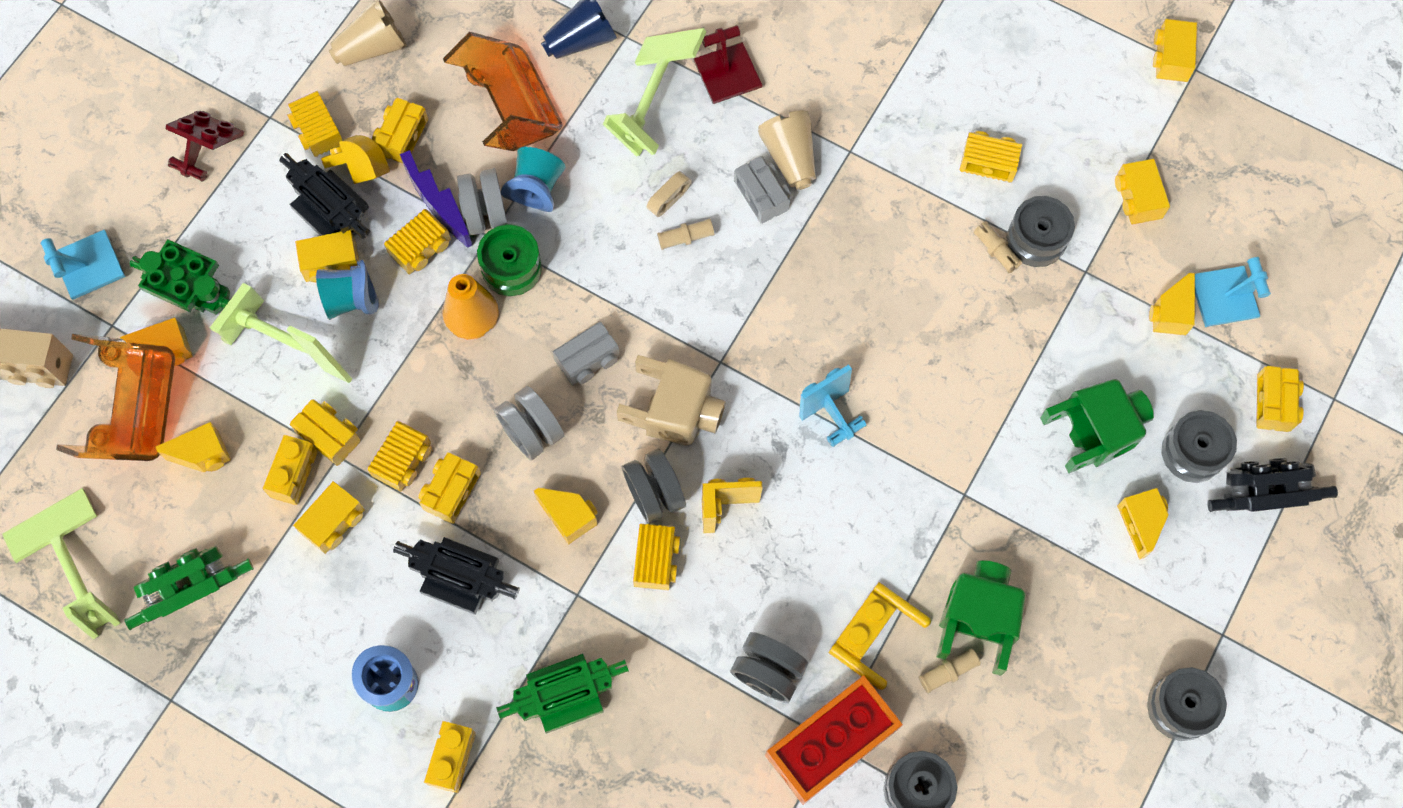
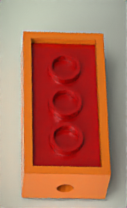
(833, 740)

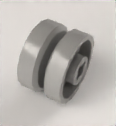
(481, 202)
(532, 420)

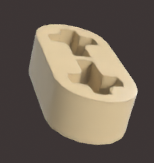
(669, 194)

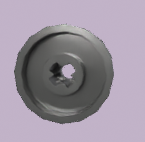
(1040, 231)
(1199, 446)
(657, 484)
(769, 667)
(1185, 688)
(923, 769)

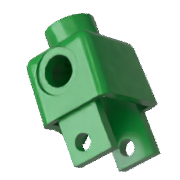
(1103, 422)
(984, 609)

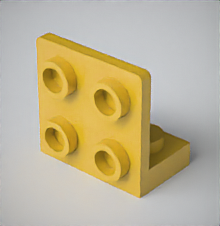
(721, 492)

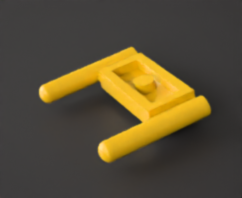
(866, 627)

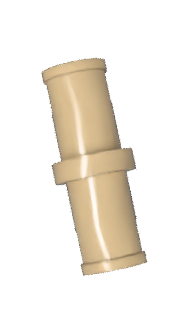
(685, 234)
(997, 247)
(949, 670)

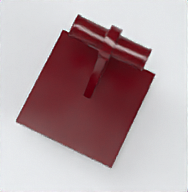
(728, 69)
(200, 131)

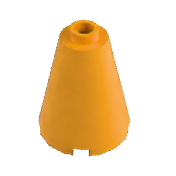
(469, 308)

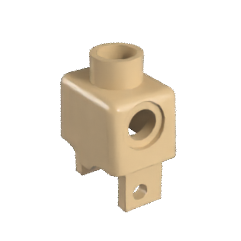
(679, 405)

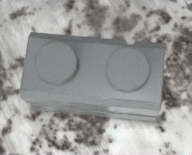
(762, 189)
(587, 354)

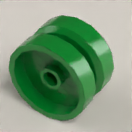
(509, 260)

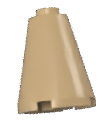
(367, 36)
(791, 147)

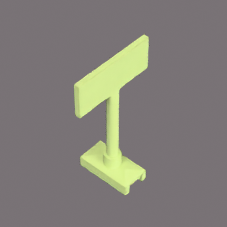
(659, 50)
(241, 314)
(49, 528)

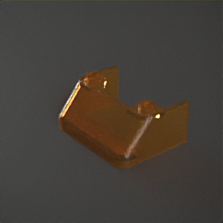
(513, 87)
(138, 402)

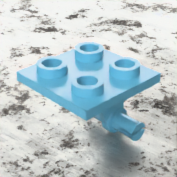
(84, 264)
(1228, 293)
(822, 396)

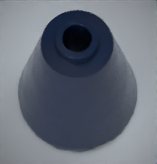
(578, 30)

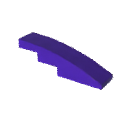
(440, 203)

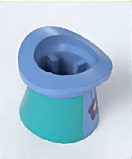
(534, 178)
(346, 290)
(384, 678)

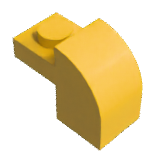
(362, 157)

